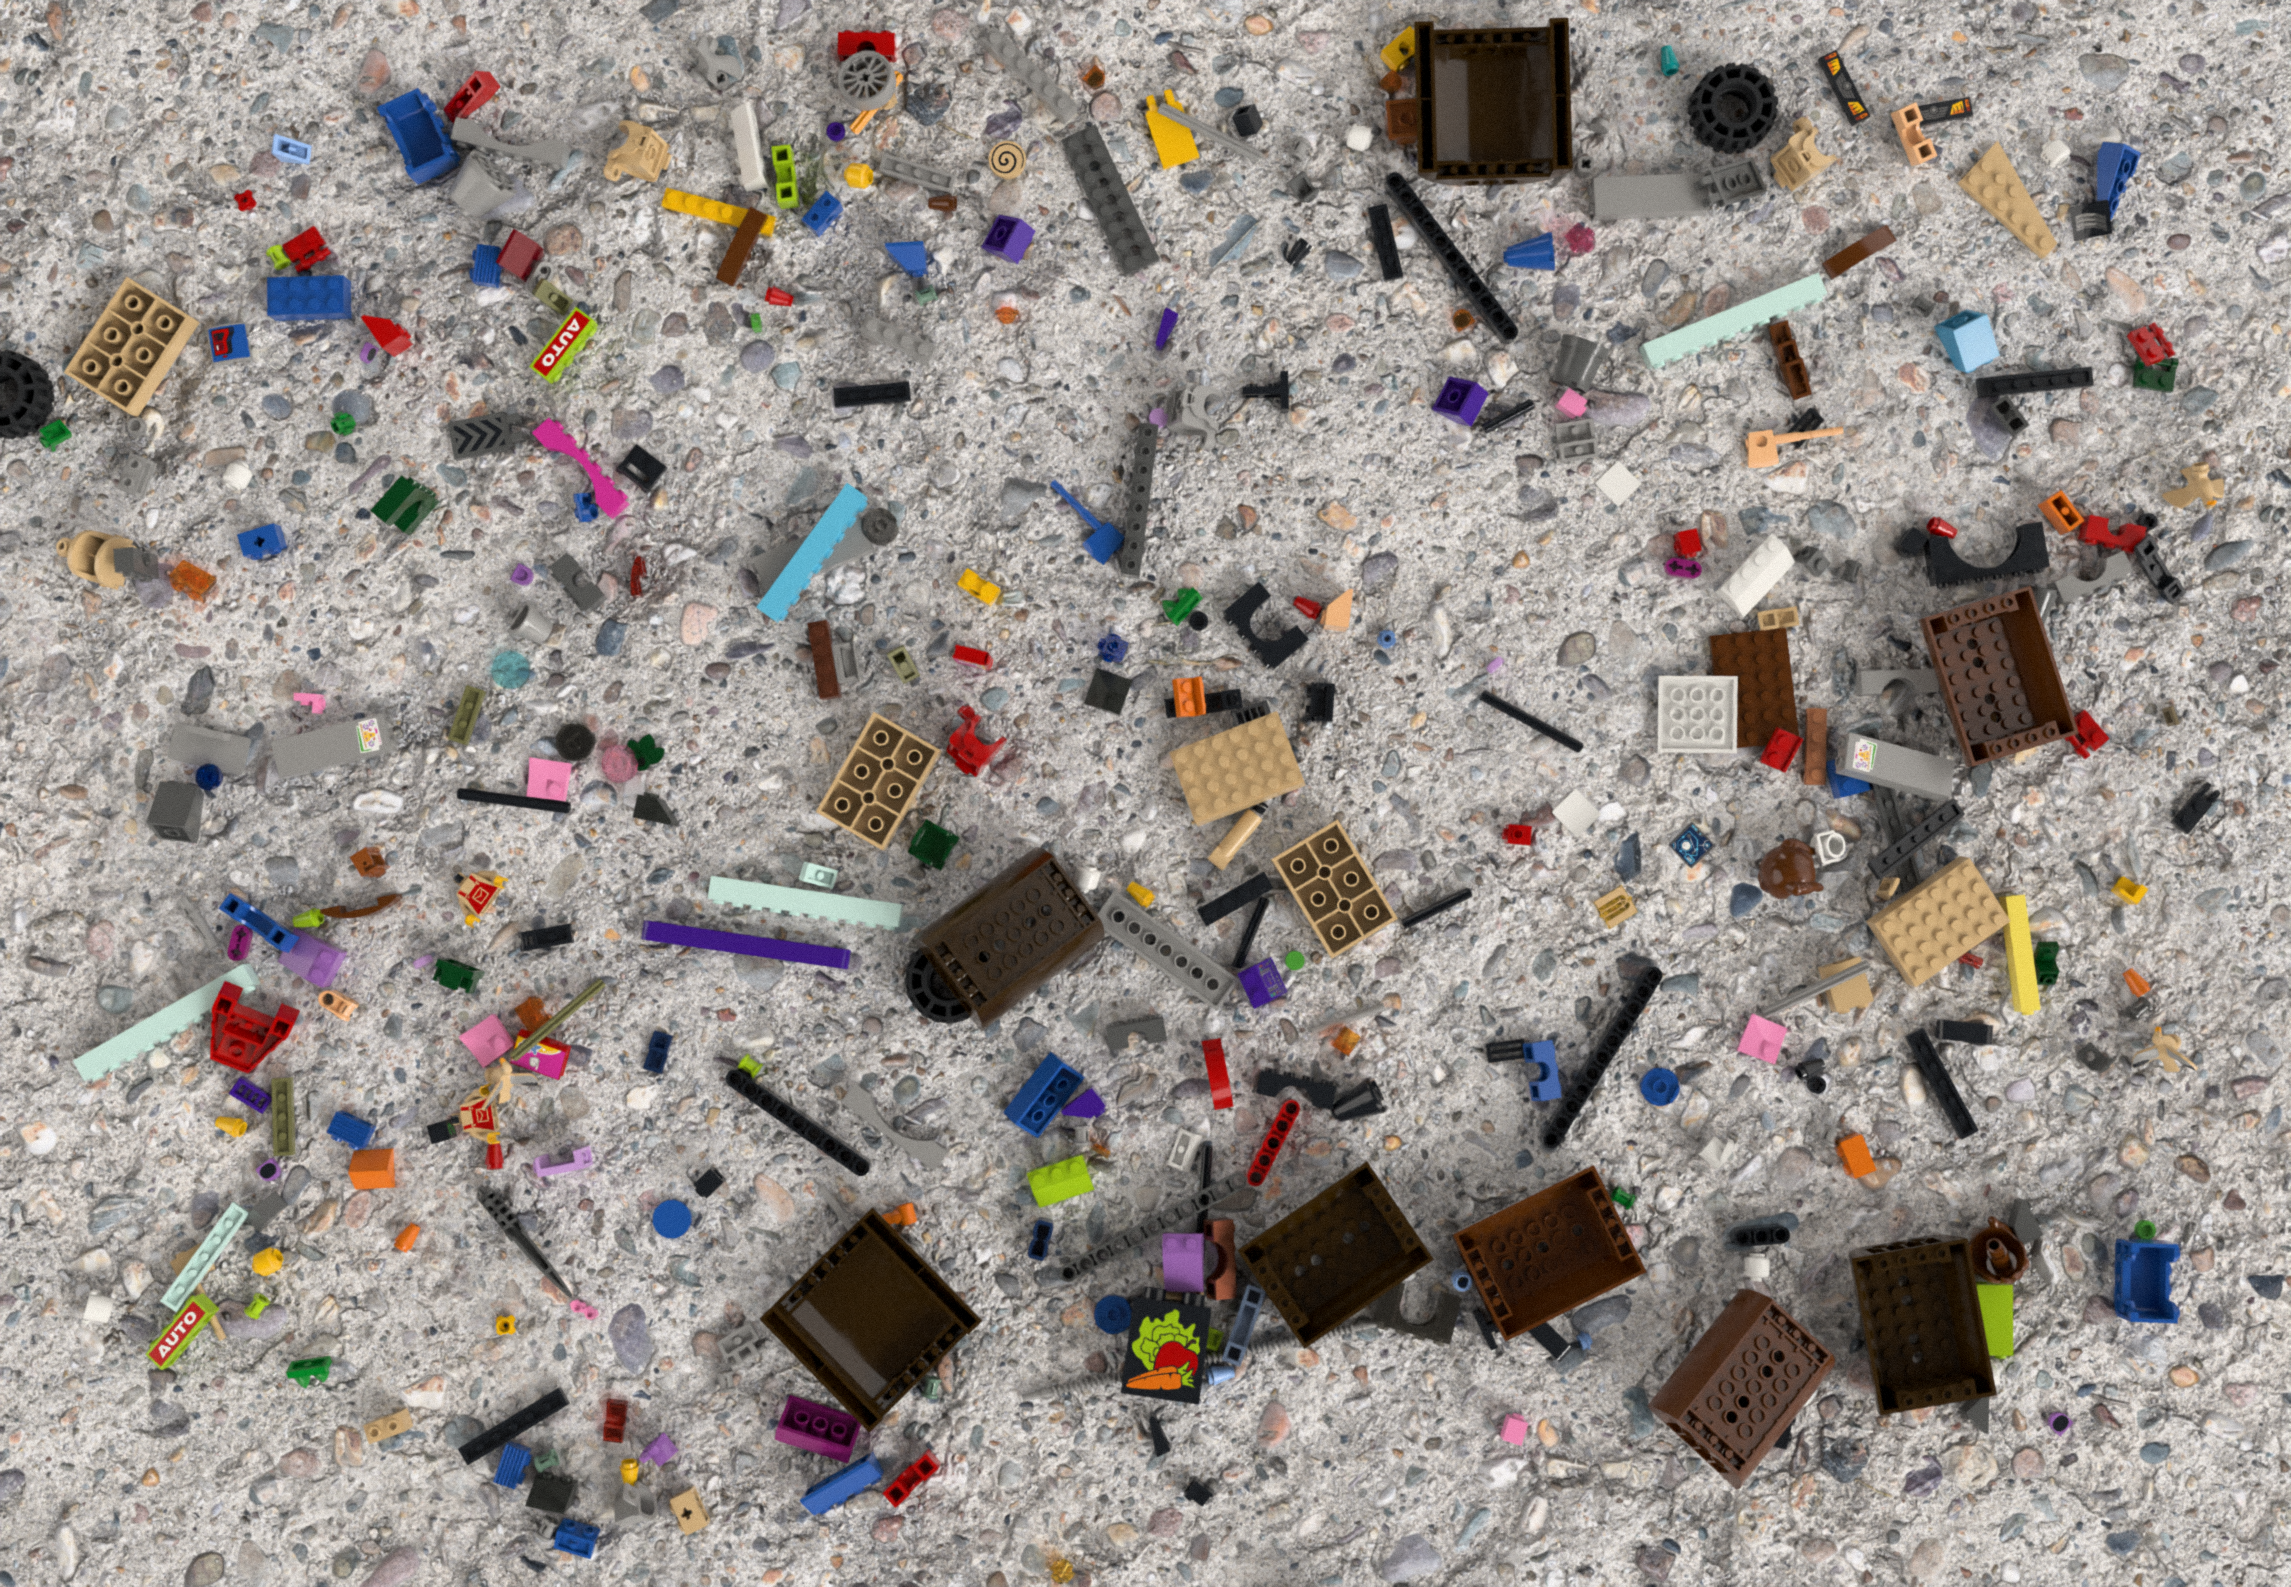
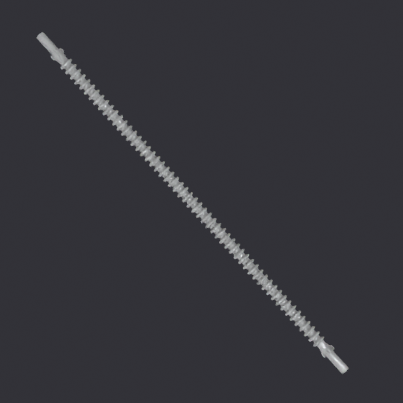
(1044, 1393)

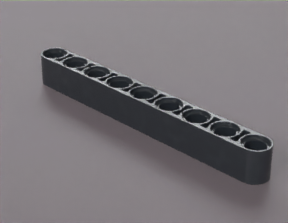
(808, 1123)

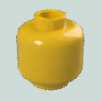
(858, 175)
(267, 1261)

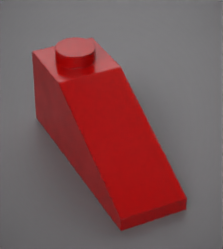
(472, 95)

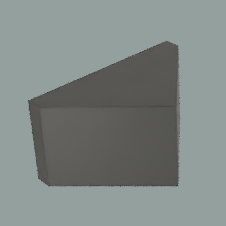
(266, 1211)
(1978, 1413)

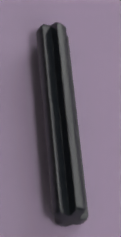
(1436, 908)
(1250, 932)

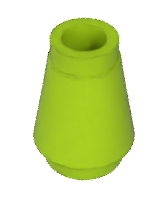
(310, 918)

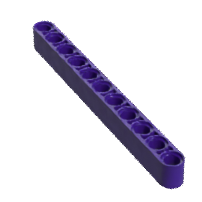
(746, 944)

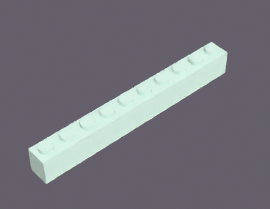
(1734, 320)
(805, 901)
(161, 1025)

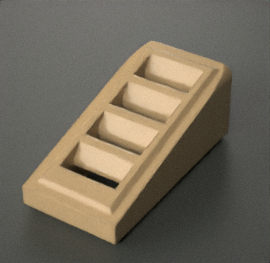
(1888, 887)

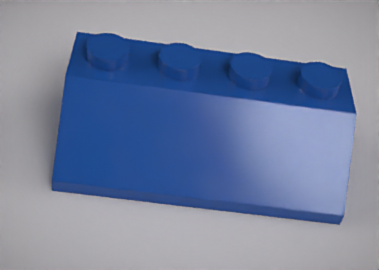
(1043, 1095)
(842, 1484)

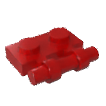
(303, 245)
(2147, 348)
(2089, 732)

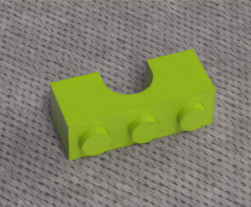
(786, 176)

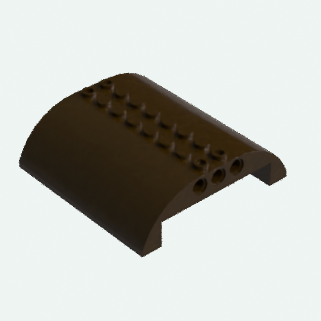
(1493, 104)
(870, 1319)

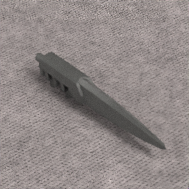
(515, 1232)

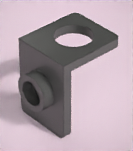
(2100, 1063)

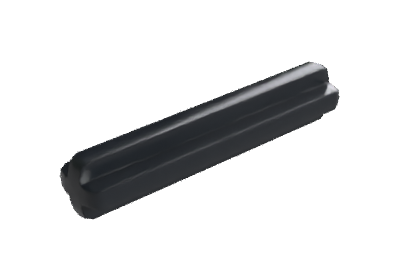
(1508, 416)

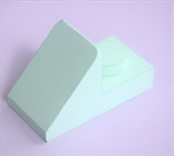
(818, 875)

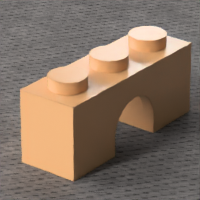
(1915, 144)

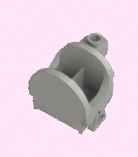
(1188, 414)

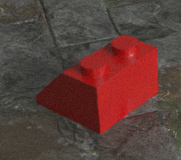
(388, 334)

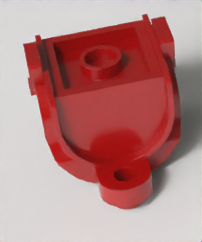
(966, 749)

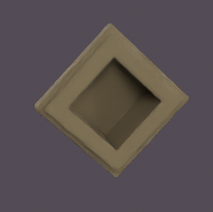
(2171, 715)

